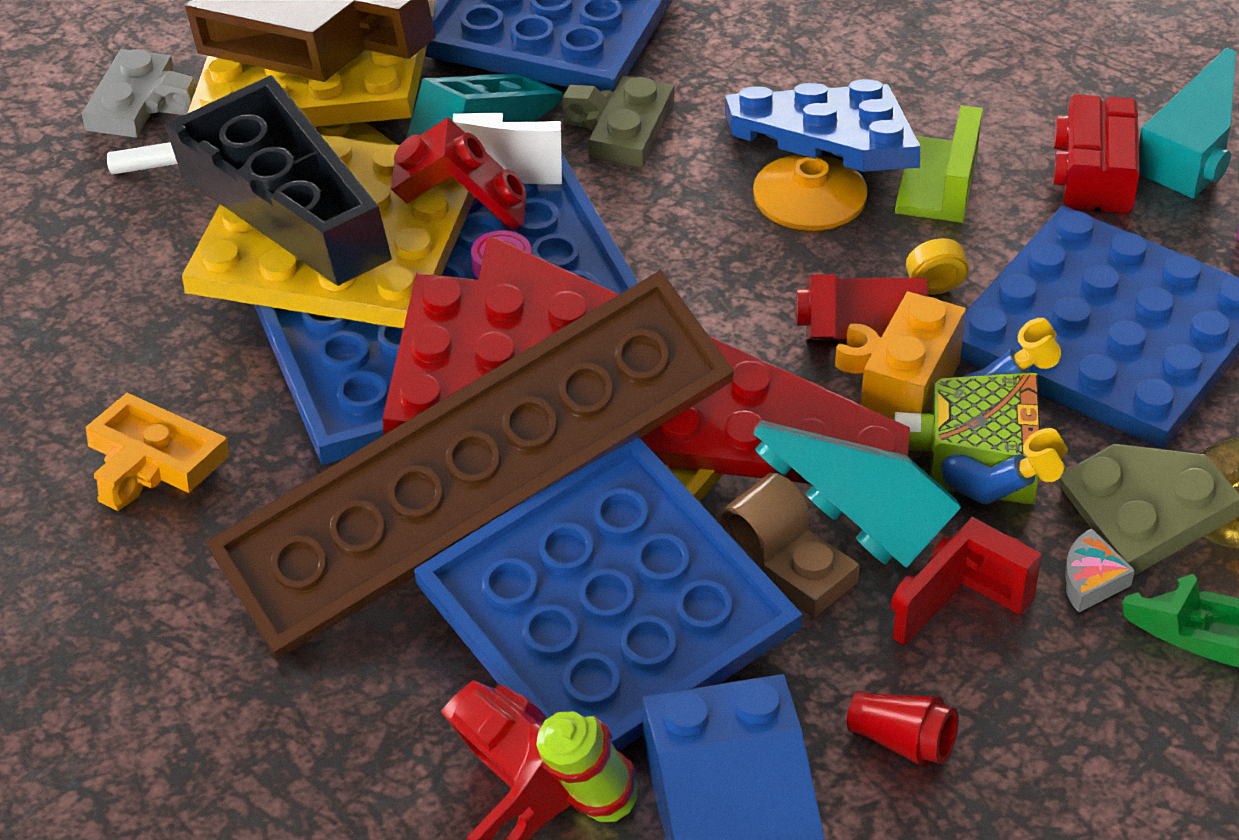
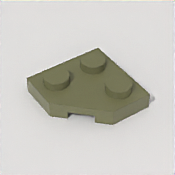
(1150, 500)

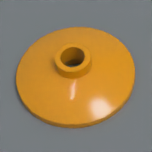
(809, 192)

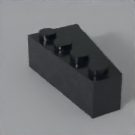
(282, 179)

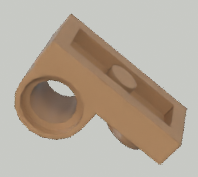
(773, 531)

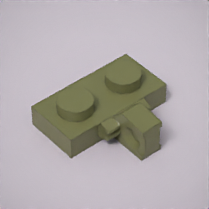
(621, 121)

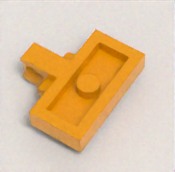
(150, 446)

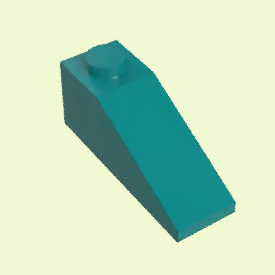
(510, 94)
(1190, 134)

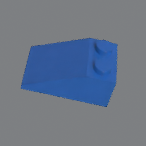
(730, 763)

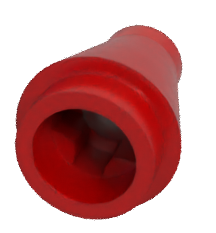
(907, 724)

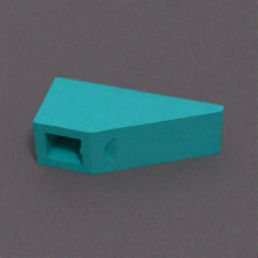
(876, 488)

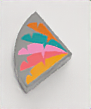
(1094, 571)

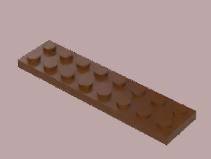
(467, 462)

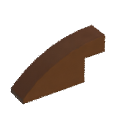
(308, 35)

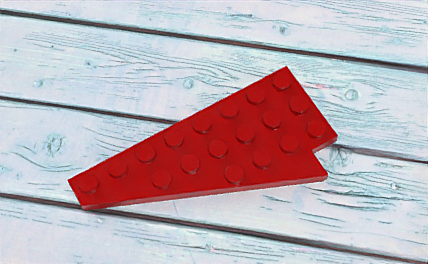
(472, 326)

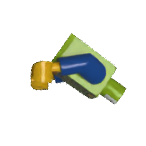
(988, 425)

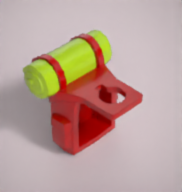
(541, 759)

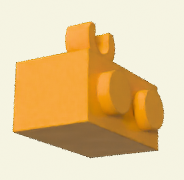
(909, 357)

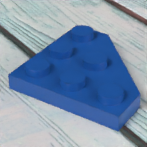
(851, 122)

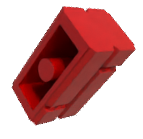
(1098, 153)

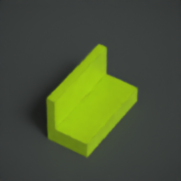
(945, 172)

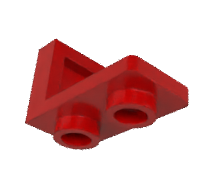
(449, 151)
(835, 303)
(974, 557)

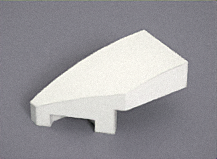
(523, 147)

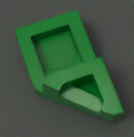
(1190, 620)

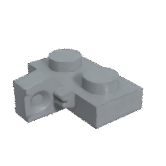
(134, 89)

